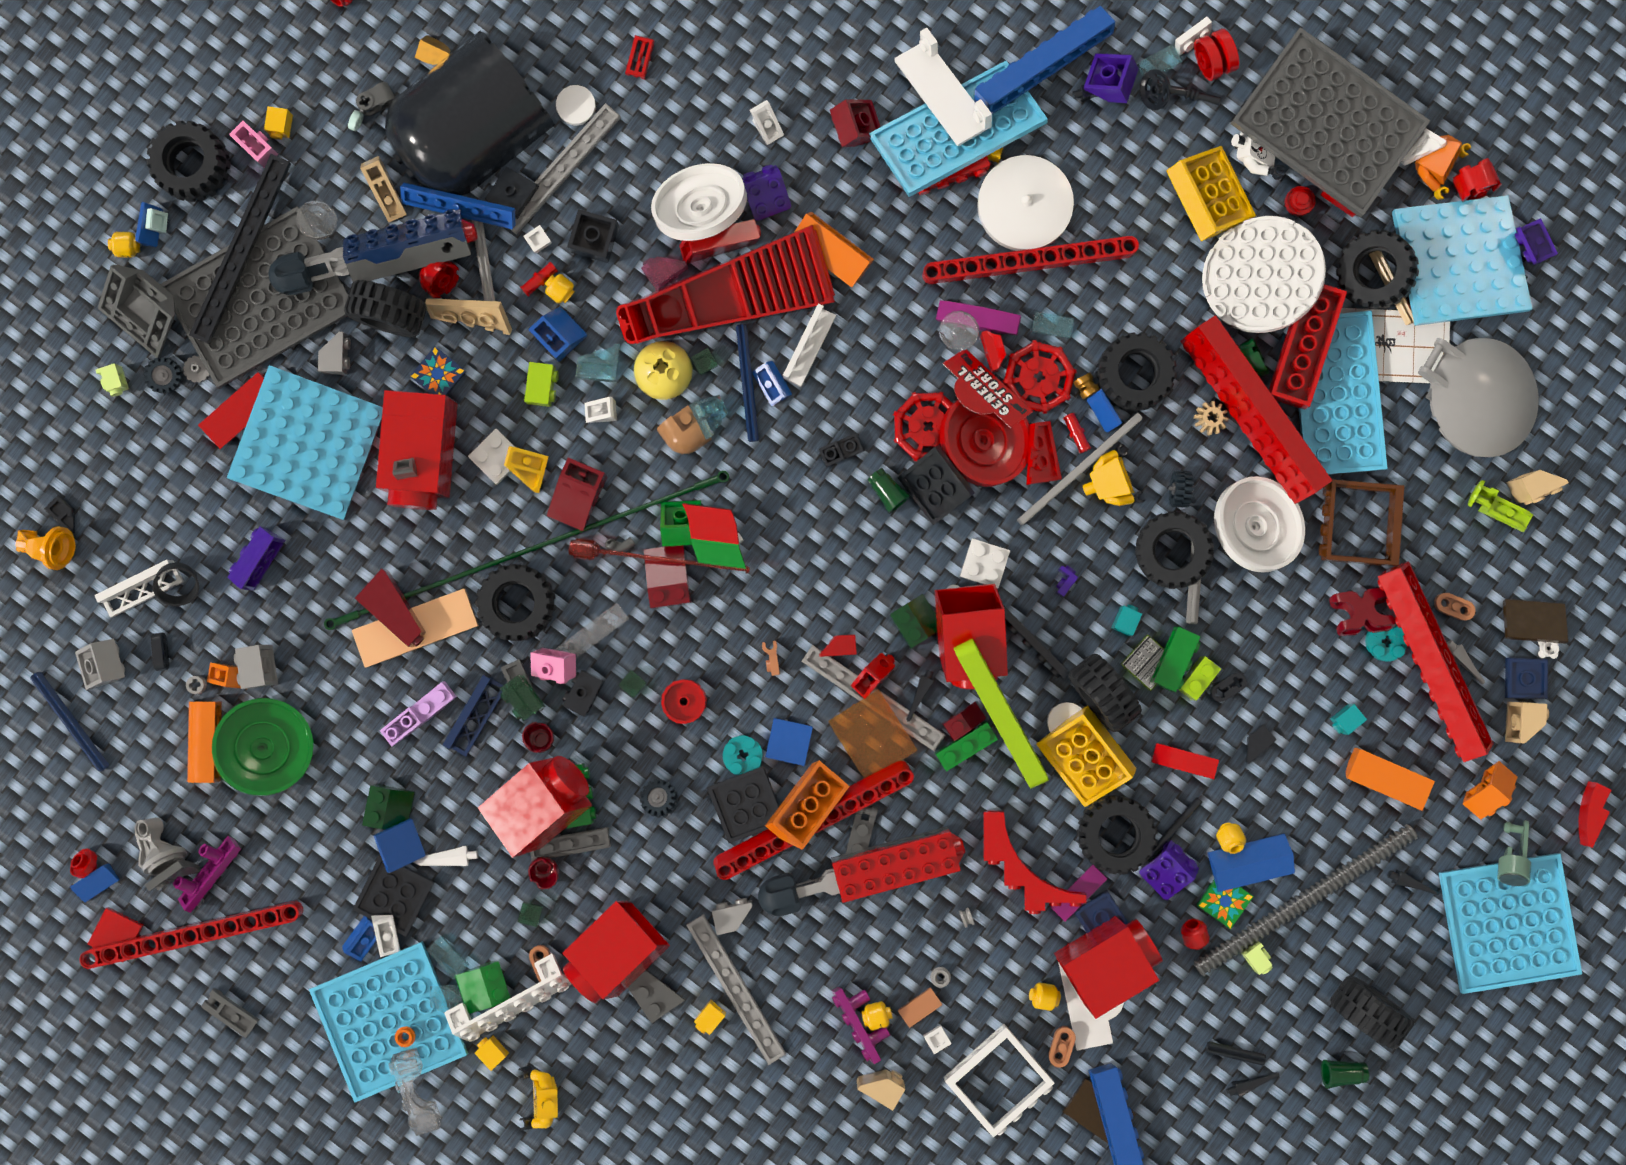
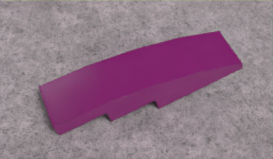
(987, 318)

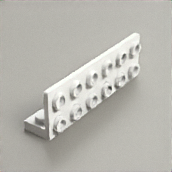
(942, 91)
(551, 982)

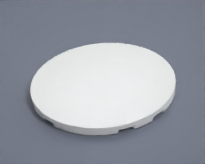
(1264, 274)

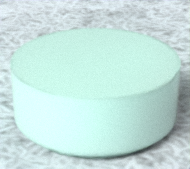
(355, 120)

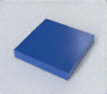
(789, 741)
(399, 845)

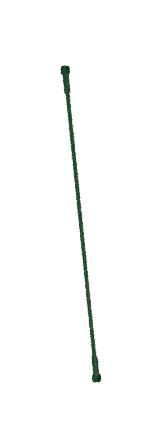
(697, 486)

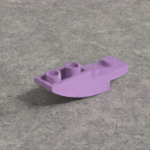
(418, 714)

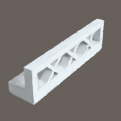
(809, 346)
(133, 583)

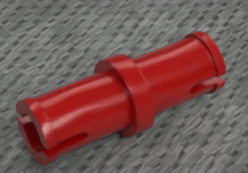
(539, 279)
(1077, 432)

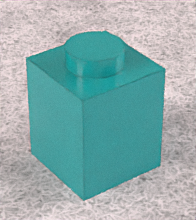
(1127, 620)
(1347, 719)

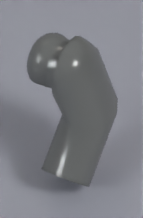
(624, 546)

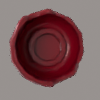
(538, 737)
(543, 872)

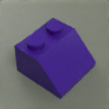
(1112, 77)

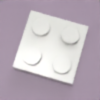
(491, 456)
(984, 563)

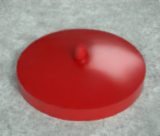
(984, 445)

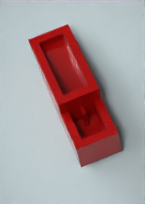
(1185, 761)
(1592, 814)

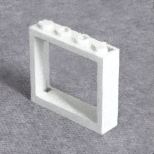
(980, 1053)

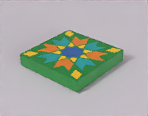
(1225, 905)

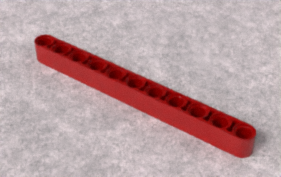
(1038, 254)
(855, 793)
(182, 937)

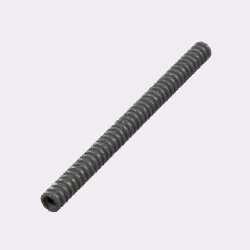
(1306, 899)

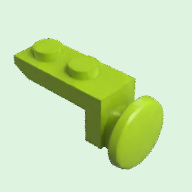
(1499, 508)

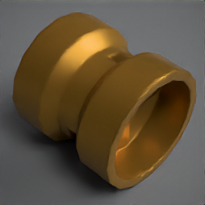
(1086, 385)

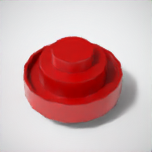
(1299, 201)
(83, 863)

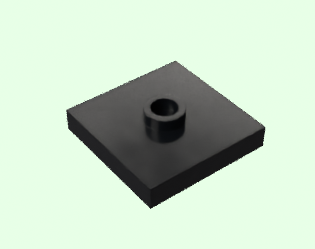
(512, 191)

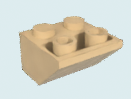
(1534, 486)

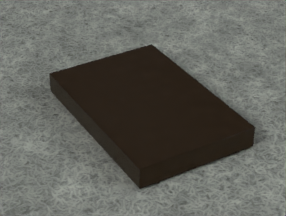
(1535, 621)
(1085, 1110)

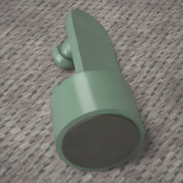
(1515, 869)

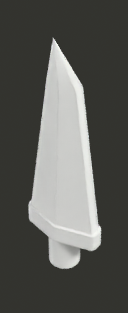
(452, 857)

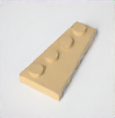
(470, 312)

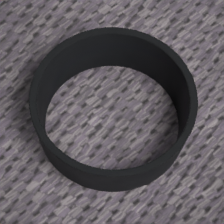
(175, 600)

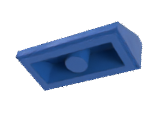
(145, 236)
(771, 383)
(1104, 411)
(95, 883)
(360, 939)

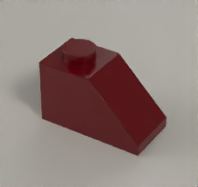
(964, 721)

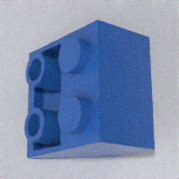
(558, 333)

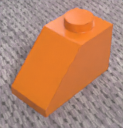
(223, 675)

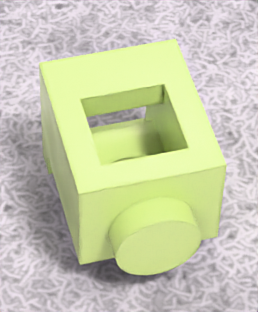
(113, 379)
(1258, 958)

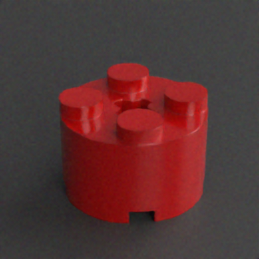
(1476, 181)

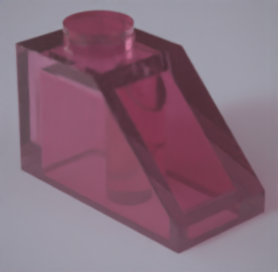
(662, 270)

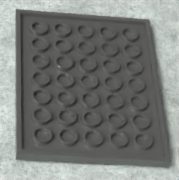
(1330, 122)
(258, 318)

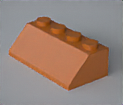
(807, 805)

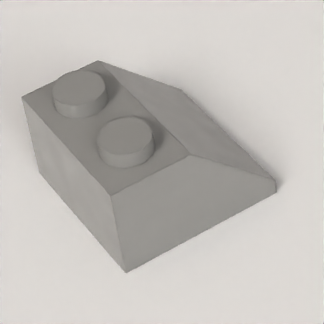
(100, 663)
(256, 666)

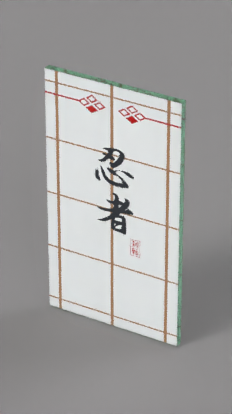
(1403, 347)

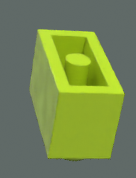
(540, 384)
(1199, 678)

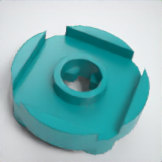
(1380, 651)
(746, 744)

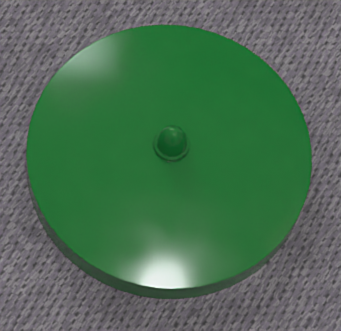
(262, 747)

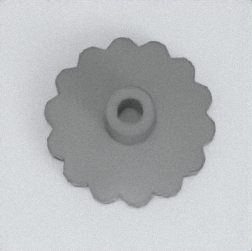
(195, 369)

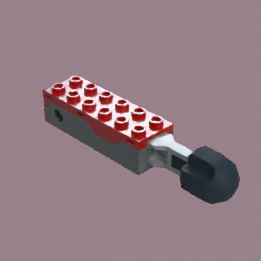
(870, 871)

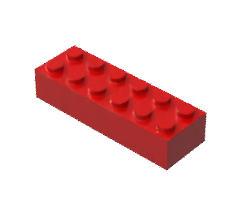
(1306, 350)

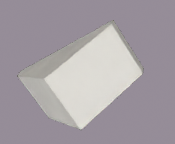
(601, 410)

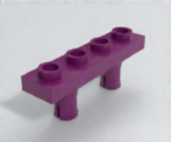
(218, 861)
(867, 1040)

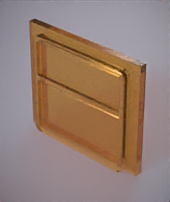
(872, 734)

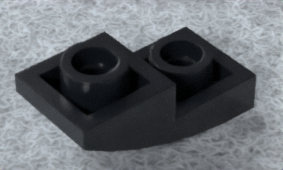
(841, 450)

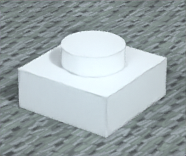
(537, 239)
(937, 1039)

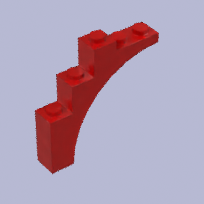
(1016, 874)

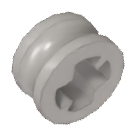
(191, 689)
(966, 917)

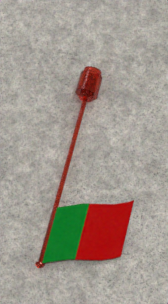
(712, 537)

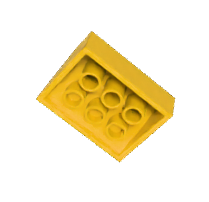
(1210, 192)
(1087, 756)

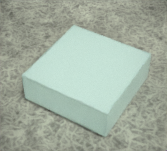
(156, 220)

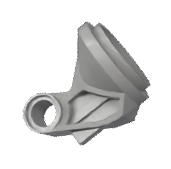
(155, 854)

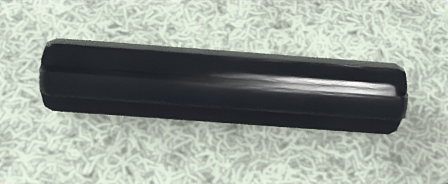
(1235, 1053)

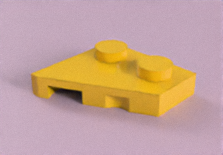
(527, 466)

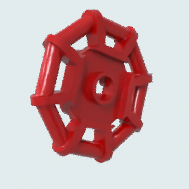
(1048, 370)
(917, 420)

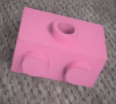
(253, 143)
(553, 665)

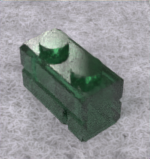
(522, 698)

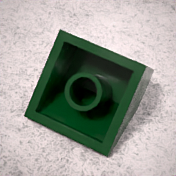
(915, 621)
(387, 806)

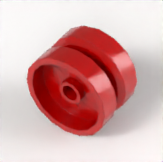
(1216, 54)
(684, 713)

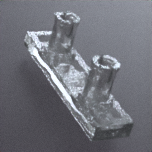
(594, 631)

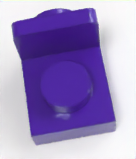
(1065, 584)

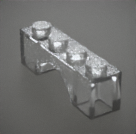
(422, 1113)

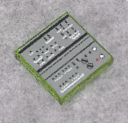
(1143, 661)

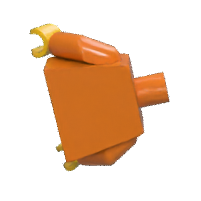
(1437, 165)

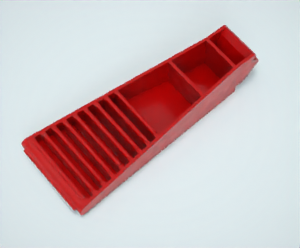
(757, 284)

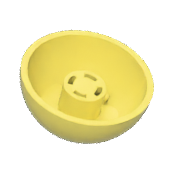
(664, 381)

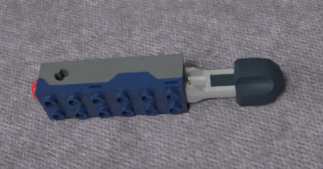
(379, 252)

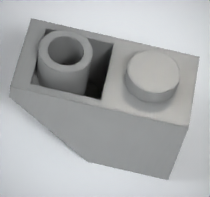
(334, 355)
(729, 917)

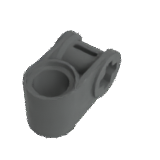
(378, 98)

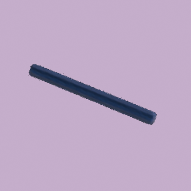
(747, 383)
(69, 721)

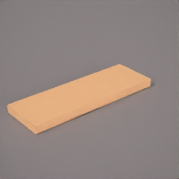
(439, 618)

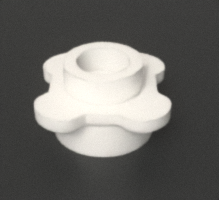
(1553, 652)

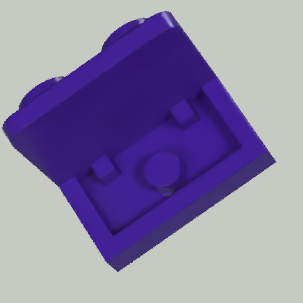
(766, 192)
(1536, 241)
(1170, 871)

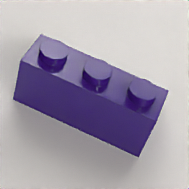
(255, 558)

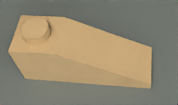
(383, 188)

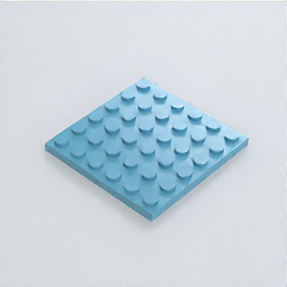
(1465, 260)
(306, 442)
(1507, 931)
(368, 1008)

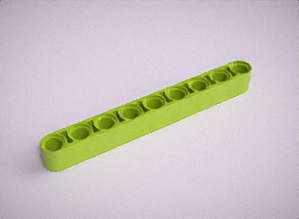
(1001, 713)

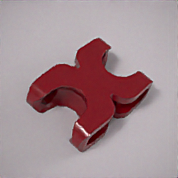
(1362, 612)

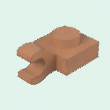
(772, 664)

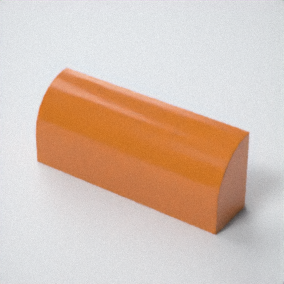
(840, 254)
(202, 723)
(1389, 778)

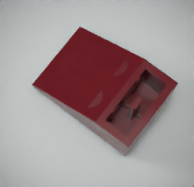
(576, 494)

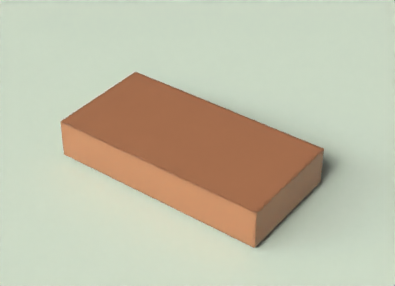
(920, 1007)

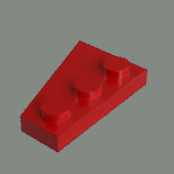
(1042, 455)

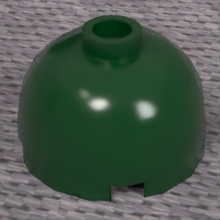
(1253, 355)

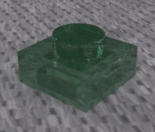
(704, 361)
(632, 684)
(530, 914)

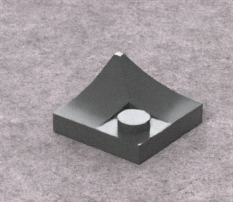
(179, 868)

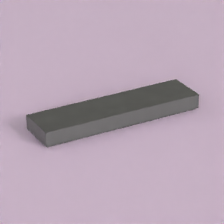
(575, 843)

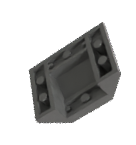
(138, 306)

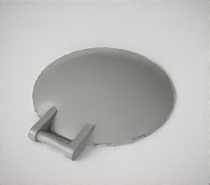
(1481, 395)

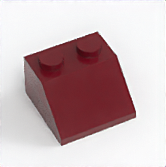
(854, 121)

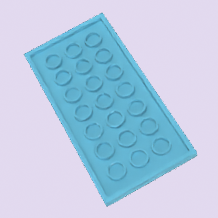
(923, 151)
(1346, 410)

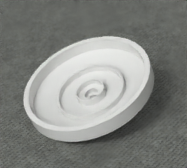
(699, 202)
(1025, 203)
(1259, 524)

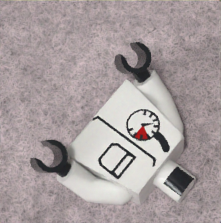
(1255, 157)

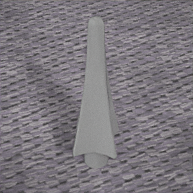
(1463, 659)

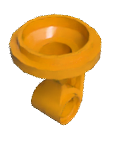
(53, 549)

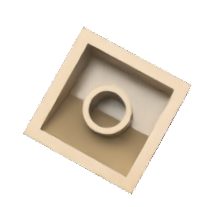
(1524, 720)
(883, 1087)

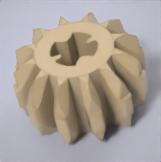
(1211, 410)

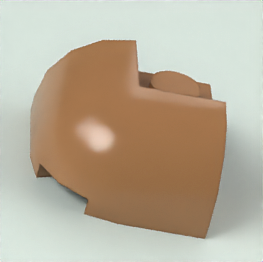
(682, 432)

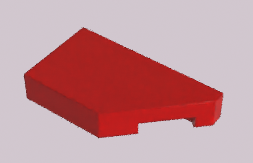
(840, 646)

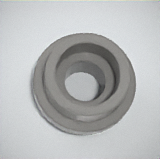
(940, 983)

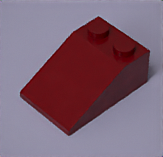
(667, 580)

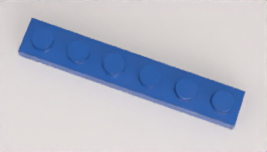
(470, 208)

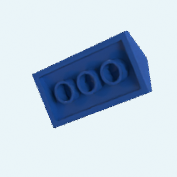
(1255, 863)

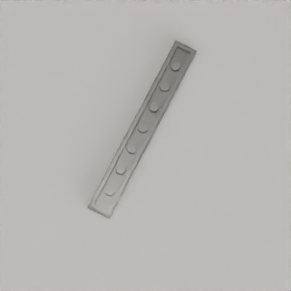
(568, 161)
(1079, 469)
(844, 678)
(736, 989)

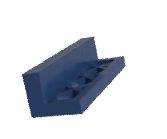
(468, 711)

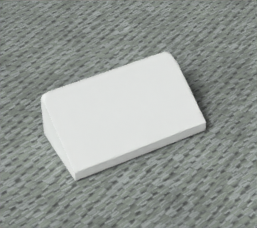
(385, 934)

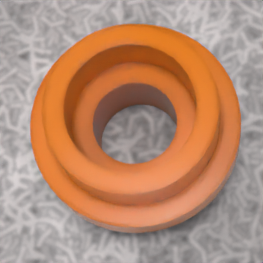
(399, 1038)

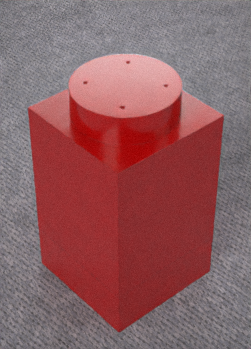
(421, 429)

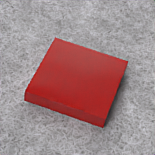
(113, 928)

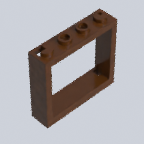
(1393, 527)

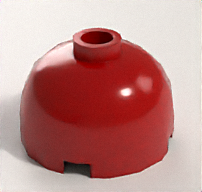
(439, 278)

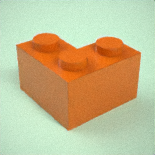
(1492, 791)

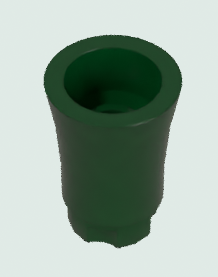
(888, 490)
(1343, 1073)

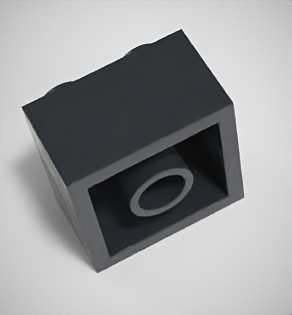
(593, 236)

